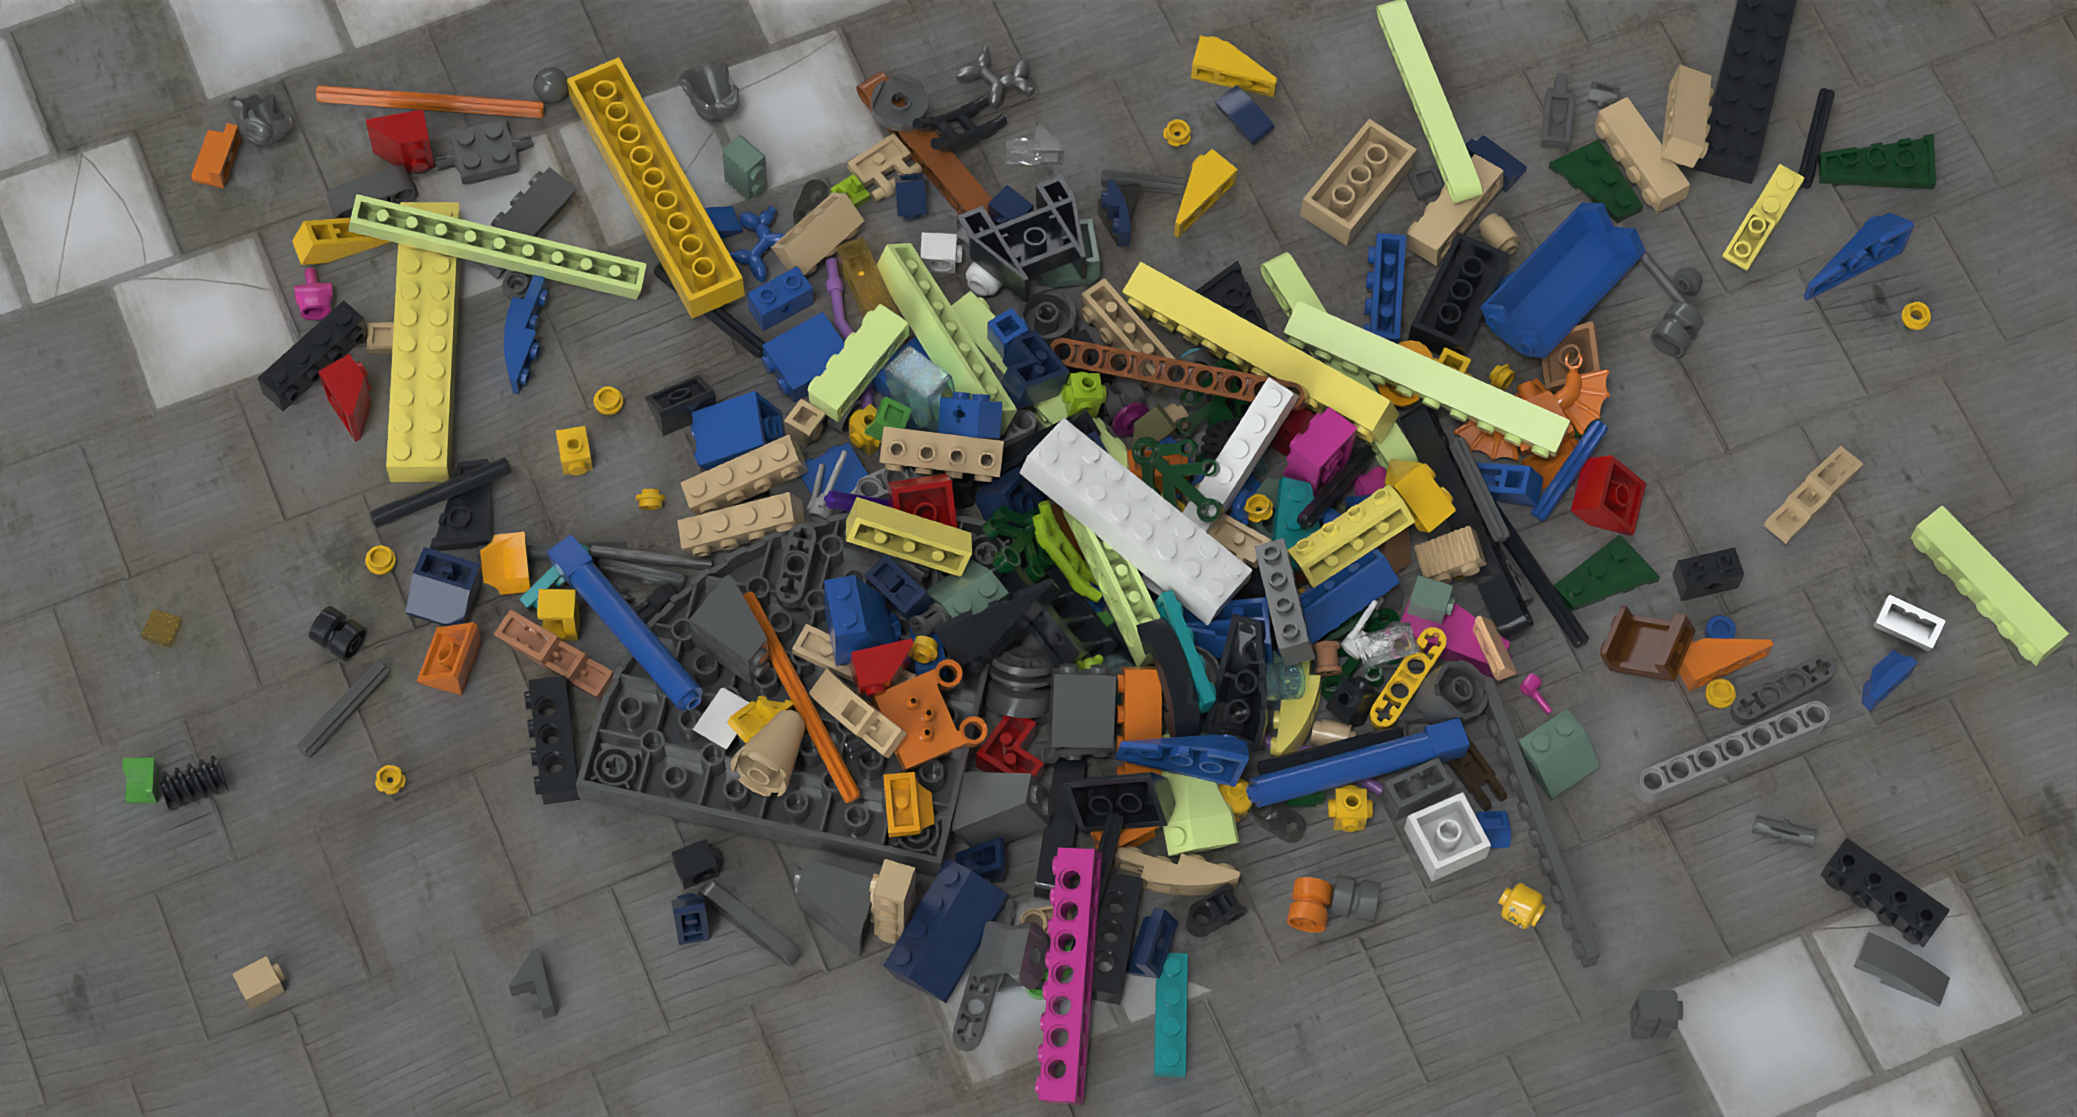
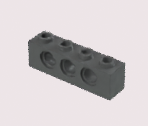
(1284, 602)

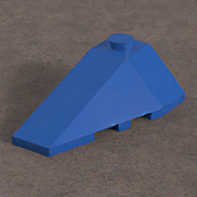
(1872, 245)
(1201, 757)

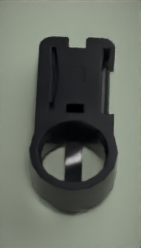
(655, 602)

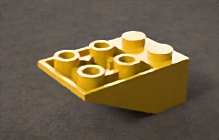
(1420, 493)

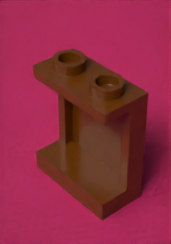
(1647, 645)

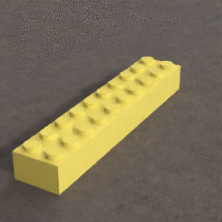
(1257, 351)
(423, 360)

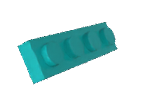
(1173, 612)
(1171, 1017)

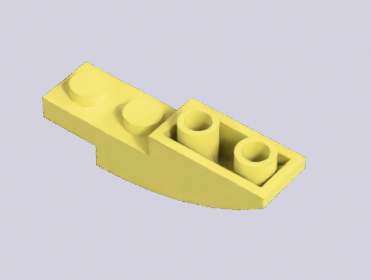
(1763, 218)
(1297, 715)

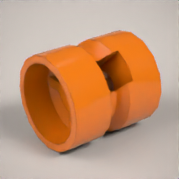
(1310, 902)

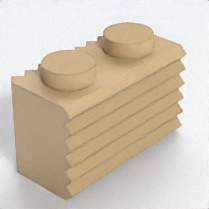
(1451, 555)

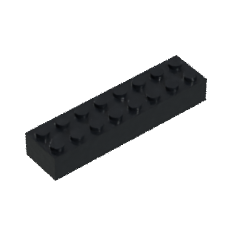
(1746, 88)

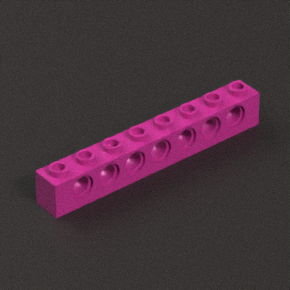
(1070, 1087)

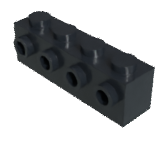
(314, 351)
(1884, 893)

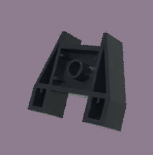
(1027, 243)

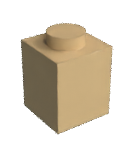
(259, 982)

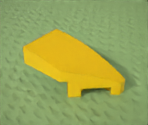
(755, 716)

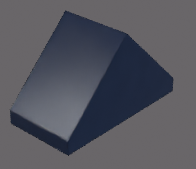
(985, 859)

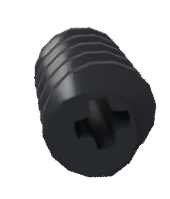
(193, 782)

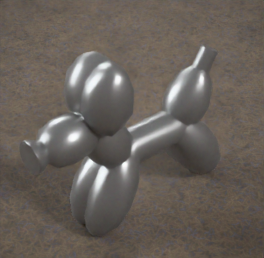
(980, 69)

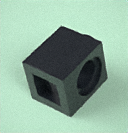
(696, 863)

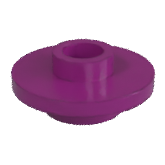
(1124, 420)

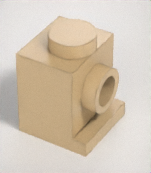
(804, 423)

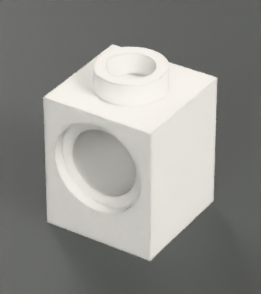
(940, 252)

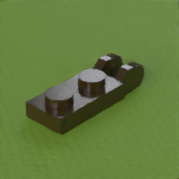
(1474, 773)

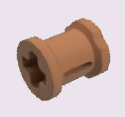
(1327, 658)

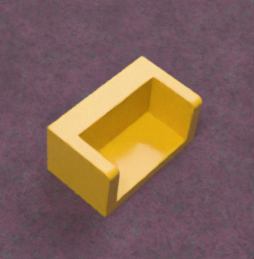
(559, 613)

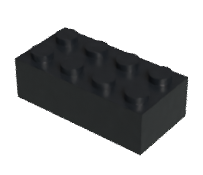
(1453, 302)

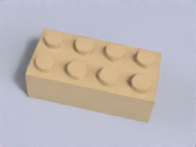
(1358, 182)

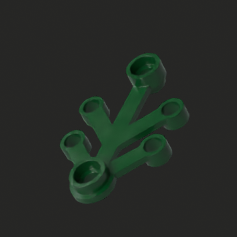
(1214, 410)
(1173, 474)
(1008, 556)
(1351, 663)

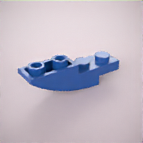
(520, 333)

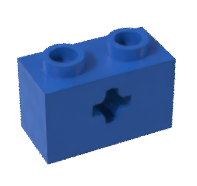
(780, 298)
(970, 417)

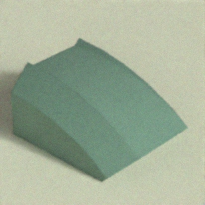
(1067, 274)

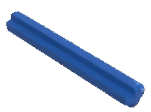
(1569, 470)

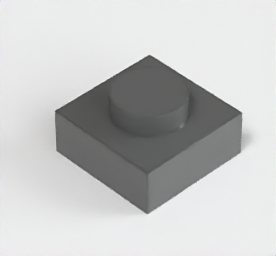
(1603, 94)

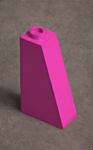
(1459, 637)

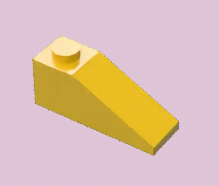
(1227, 66)
(1207, 183)
(329, 241)

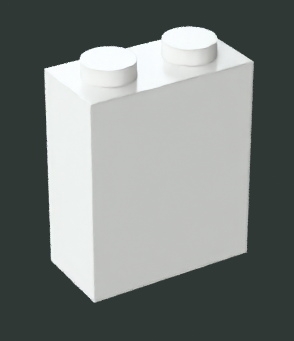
(1909, 623)

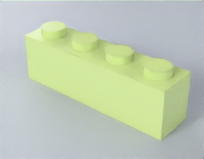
(858, 362)

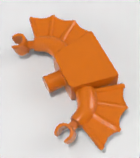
(1577, 401)

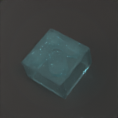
(919, 385)

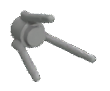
(817, 505)

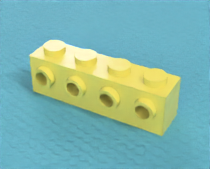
(1351, 535)
(908, 537)

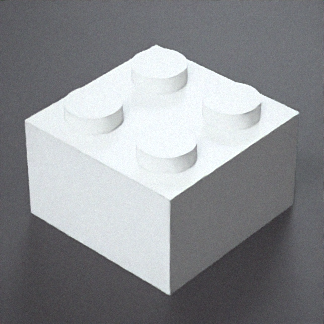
(1447, 836)

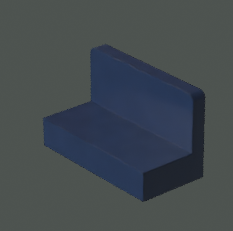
(1499, 157)
(1152, 944)

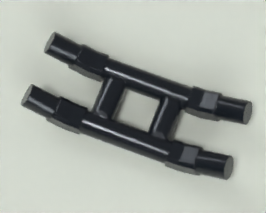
(962, 116)

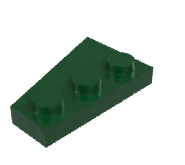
(1600, 179)

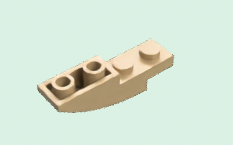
(857, 713)
(1188, 878)

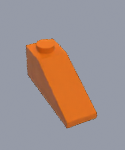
(1717, 657)

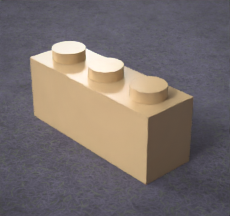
(818, 233)

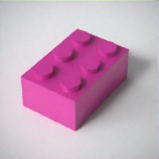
(1321, 450)

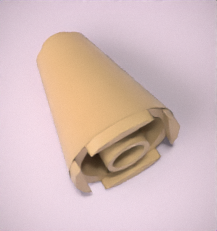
(771, 754)

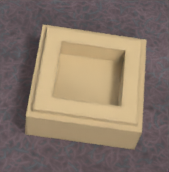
(380, 337)

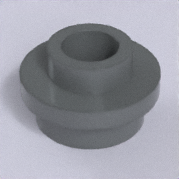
(513, 279)
(1688, 280)

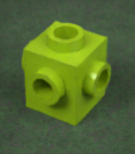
(1083, 392)

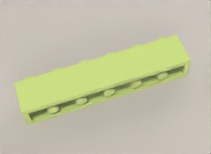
(1988, 586)

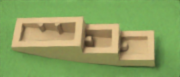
(1813, 494)

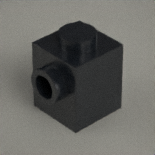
(1353, 700)

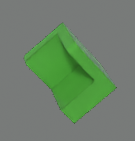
(888, 415)
(141, 780)

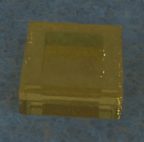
(161, 628)

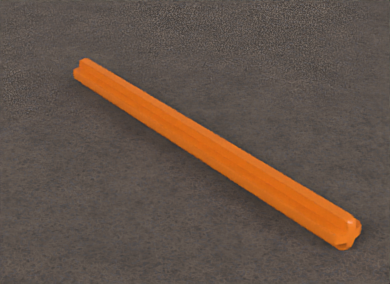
(429, 101)
(804, 706)

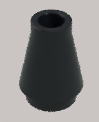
(964, 490)

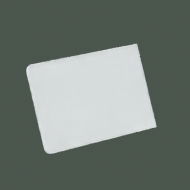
(714, 720)

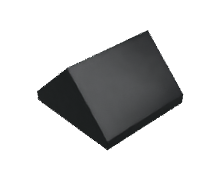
(675, 404)

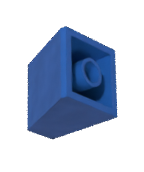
(734, 428)
(854, 617)

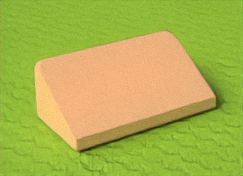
(1493, 648)

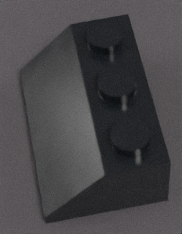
(1138, 797)

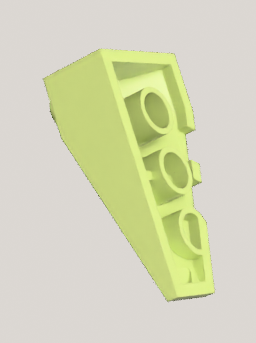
(1199, 818)

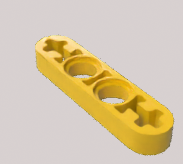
(1405, 677)

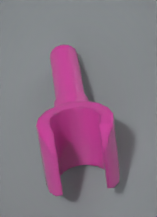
(1529, 688)

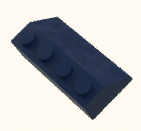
(945, 931)

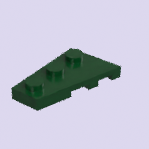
(1604, 574)

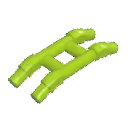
(1054, 541)

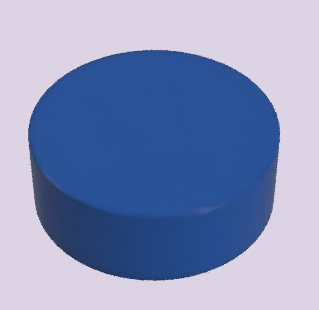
(1720, 627)

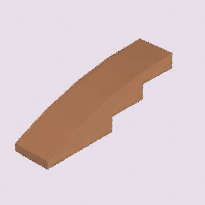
(554, 654)

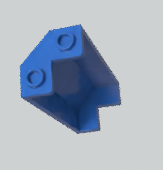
(1562, 280)

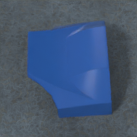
(1886, 677)

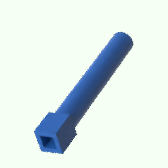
(582, 574)
(1439, 740)

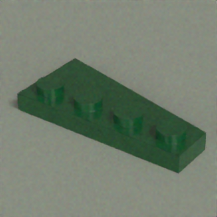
(1889, 165)

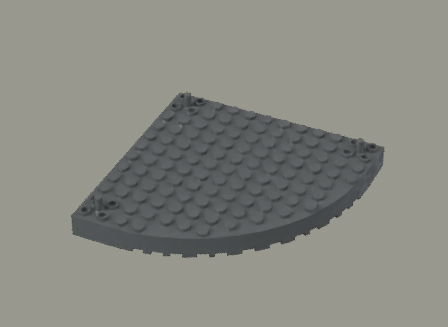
(655, 763)

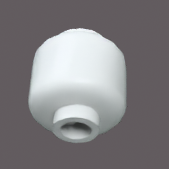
(981, 281)

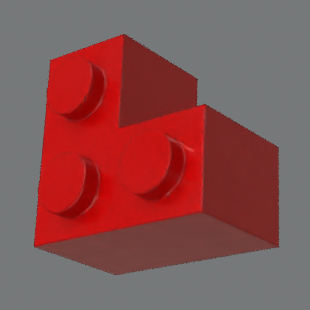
(1006, 749)

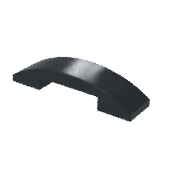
(1174, 676)

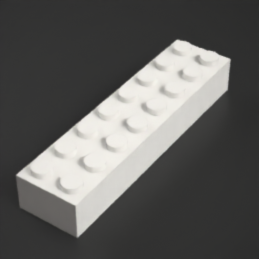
(1135, 521)

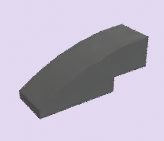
(1901, 969)

